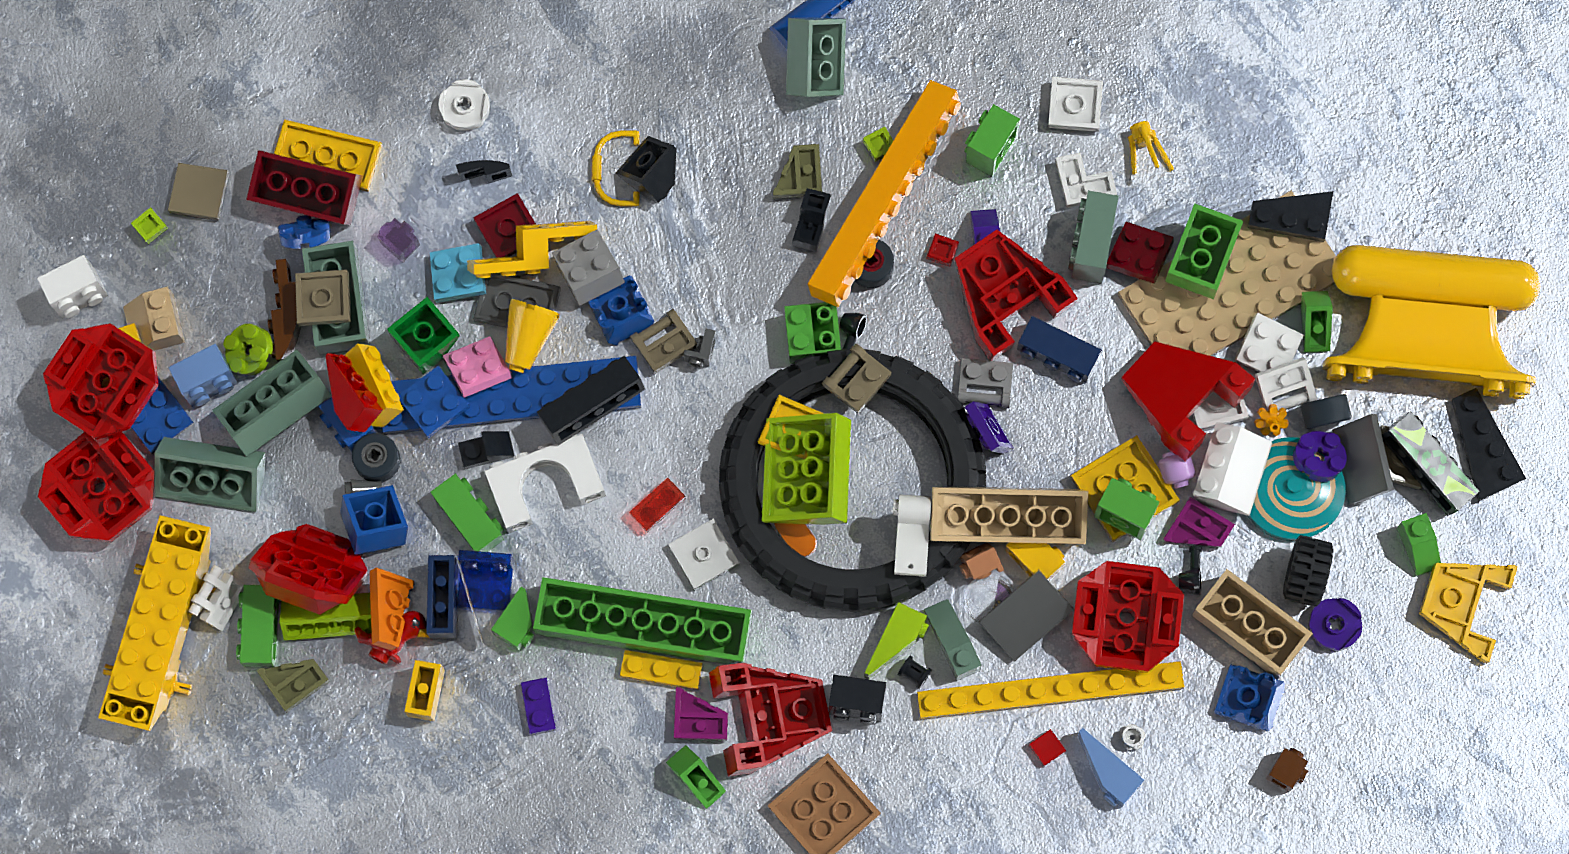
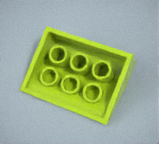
(813, 487)

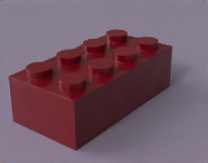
(304, 187)

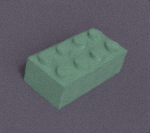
(339, 336)
(272, 402)

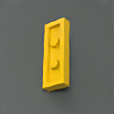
(661, 670)

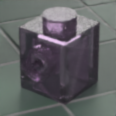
(398, 239)

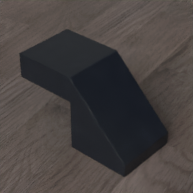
(811, 219)

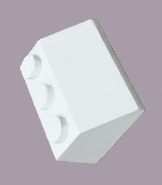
(1232, 469)

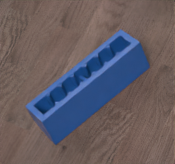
(808, 8)

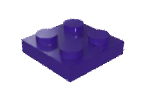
(992, 434)

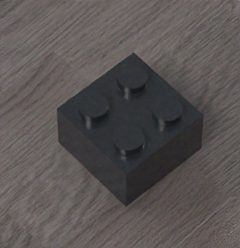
(857, 699)

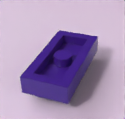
(538, 706)

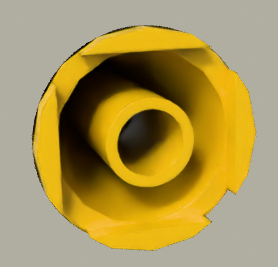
(527, 333)

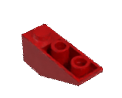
(351, 398)

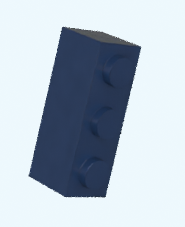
(1058, 350)
(442, 597)

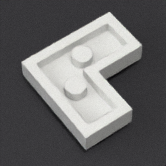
(1076, 183)

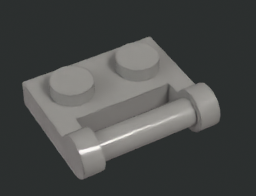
(985, 375)

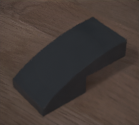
(492, 169)

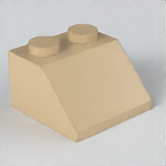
(155, 318)

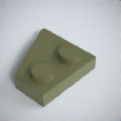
(800, 172)
(293, 682)

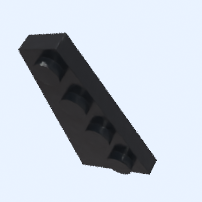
(1487, 451)

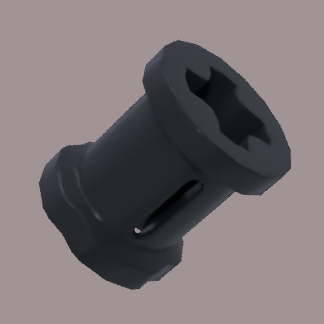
(914, 672)

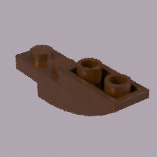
(284, 320)

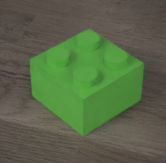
(992, 139)
(1126, 508)

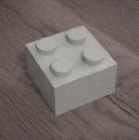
(588, 267)

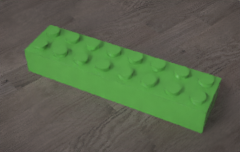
(642, 621)

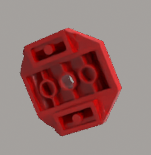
(81, 366)
(76, 470)
(309, 568)
(1133, 589)

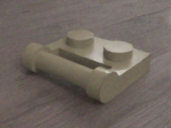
(668, 347)
(863, 384)

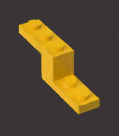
(531, 248)

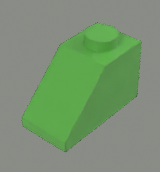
(1316, 321)
(1420, 543)
(516, 622)
(696, 776)

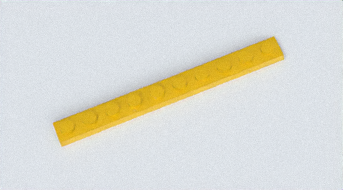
(1048, 690)

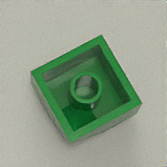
(424, 335)

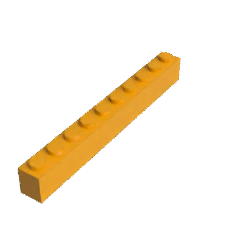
(884, 193)

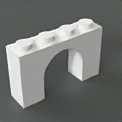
(509, 477)

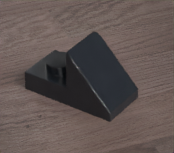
(487, 449)

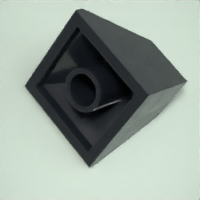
(651, 169)

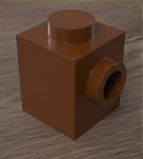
(1288, 769)

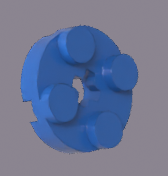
(304, 231)

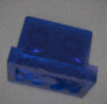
(487, 580)

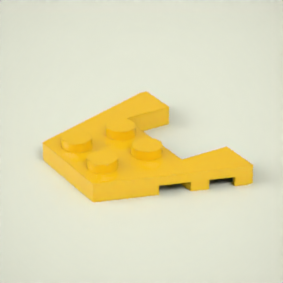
(1454, 597)

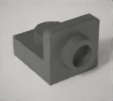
(705, 346)

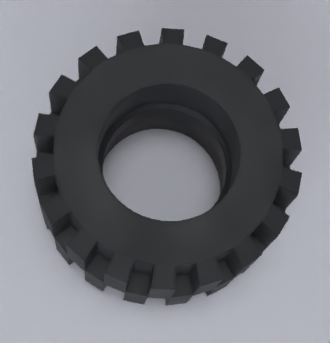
(1308, 570)

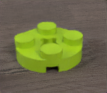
(236, 345)

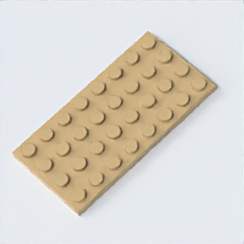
(1261, 277)

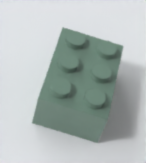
(1093, 236)

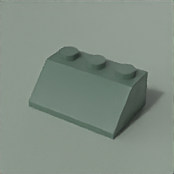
(815, 56)

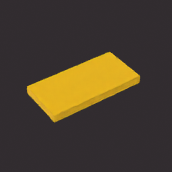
(330, 149)

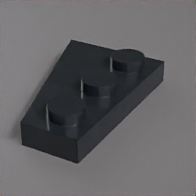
(1293, 216)

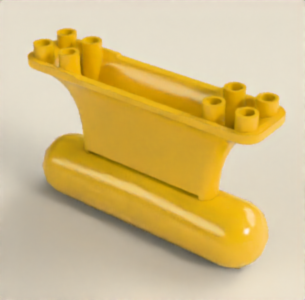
(1433, 316)

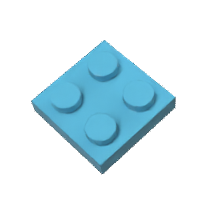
(450, 273)

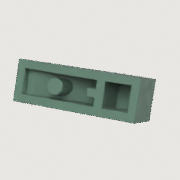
(953, 640)

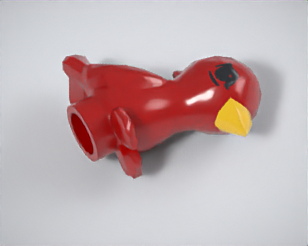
(414, 627)

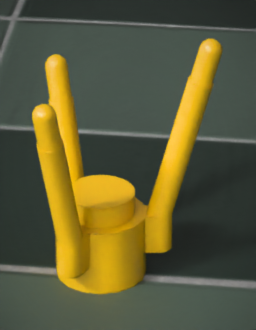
(1145, 137)

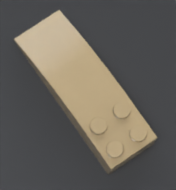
(1009, 515)

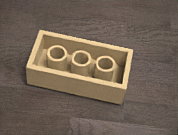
(1251, 624)

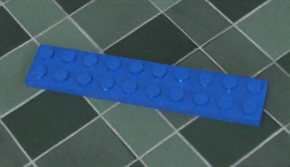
(516, 397)

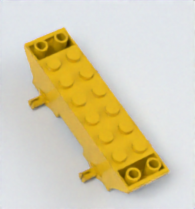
(157, 625)

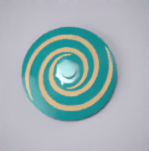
(1292, 503)

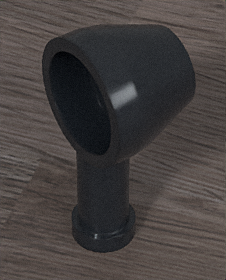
(854, 326)
(1190, 580)

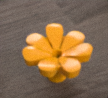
(1271, 420)

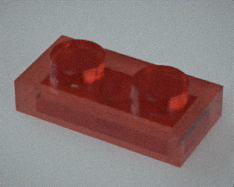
(657, 505)

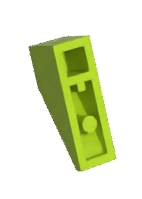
(898, 637)

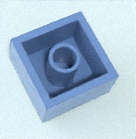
(203, 376)

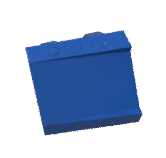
(621, 311)
(1250, 697)

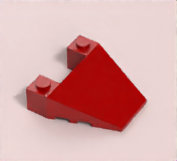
(1001, 282)
(1174, 383)
(777, 713)

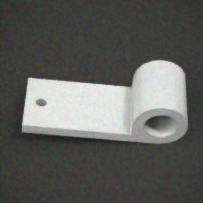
(912, 534)

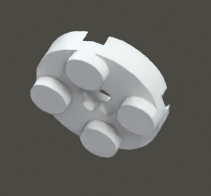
(454, 95)

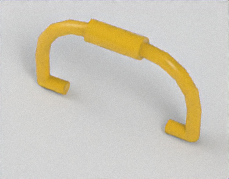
(597, 168)

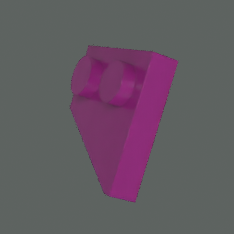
(1199, 526)

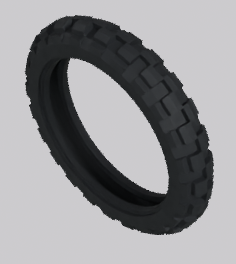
(770, 554)

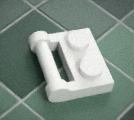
(1286, 379)

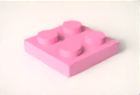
(477, 366)

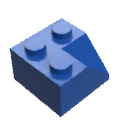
(373, 519)

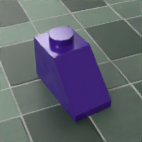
(983, 223)

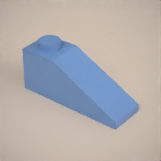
(1112, 774)

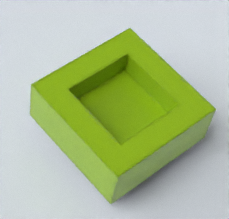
(878, 143)
(149, 225)

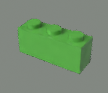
(468, 514)
(257, 628)

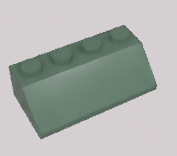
(208, 474)

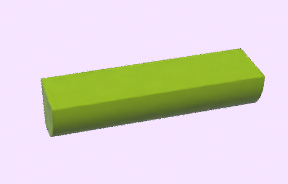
(338, 621)

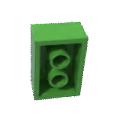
(1204, 251)

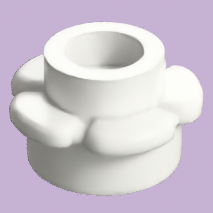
(1129, 730)

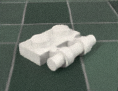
(223, 600)

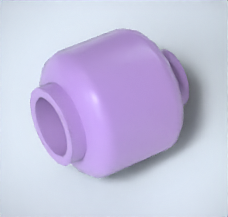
(1176, 470)

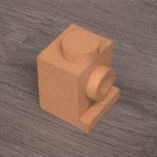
(980, 562)

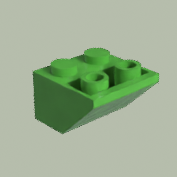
(811, 330)

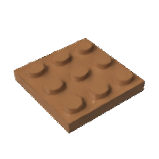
(824, 808)

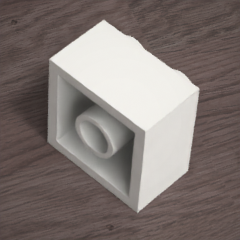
(73, 287)

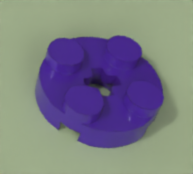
(1329, 446)
(1335, 639)

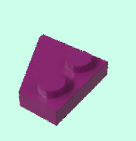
(698, 719)

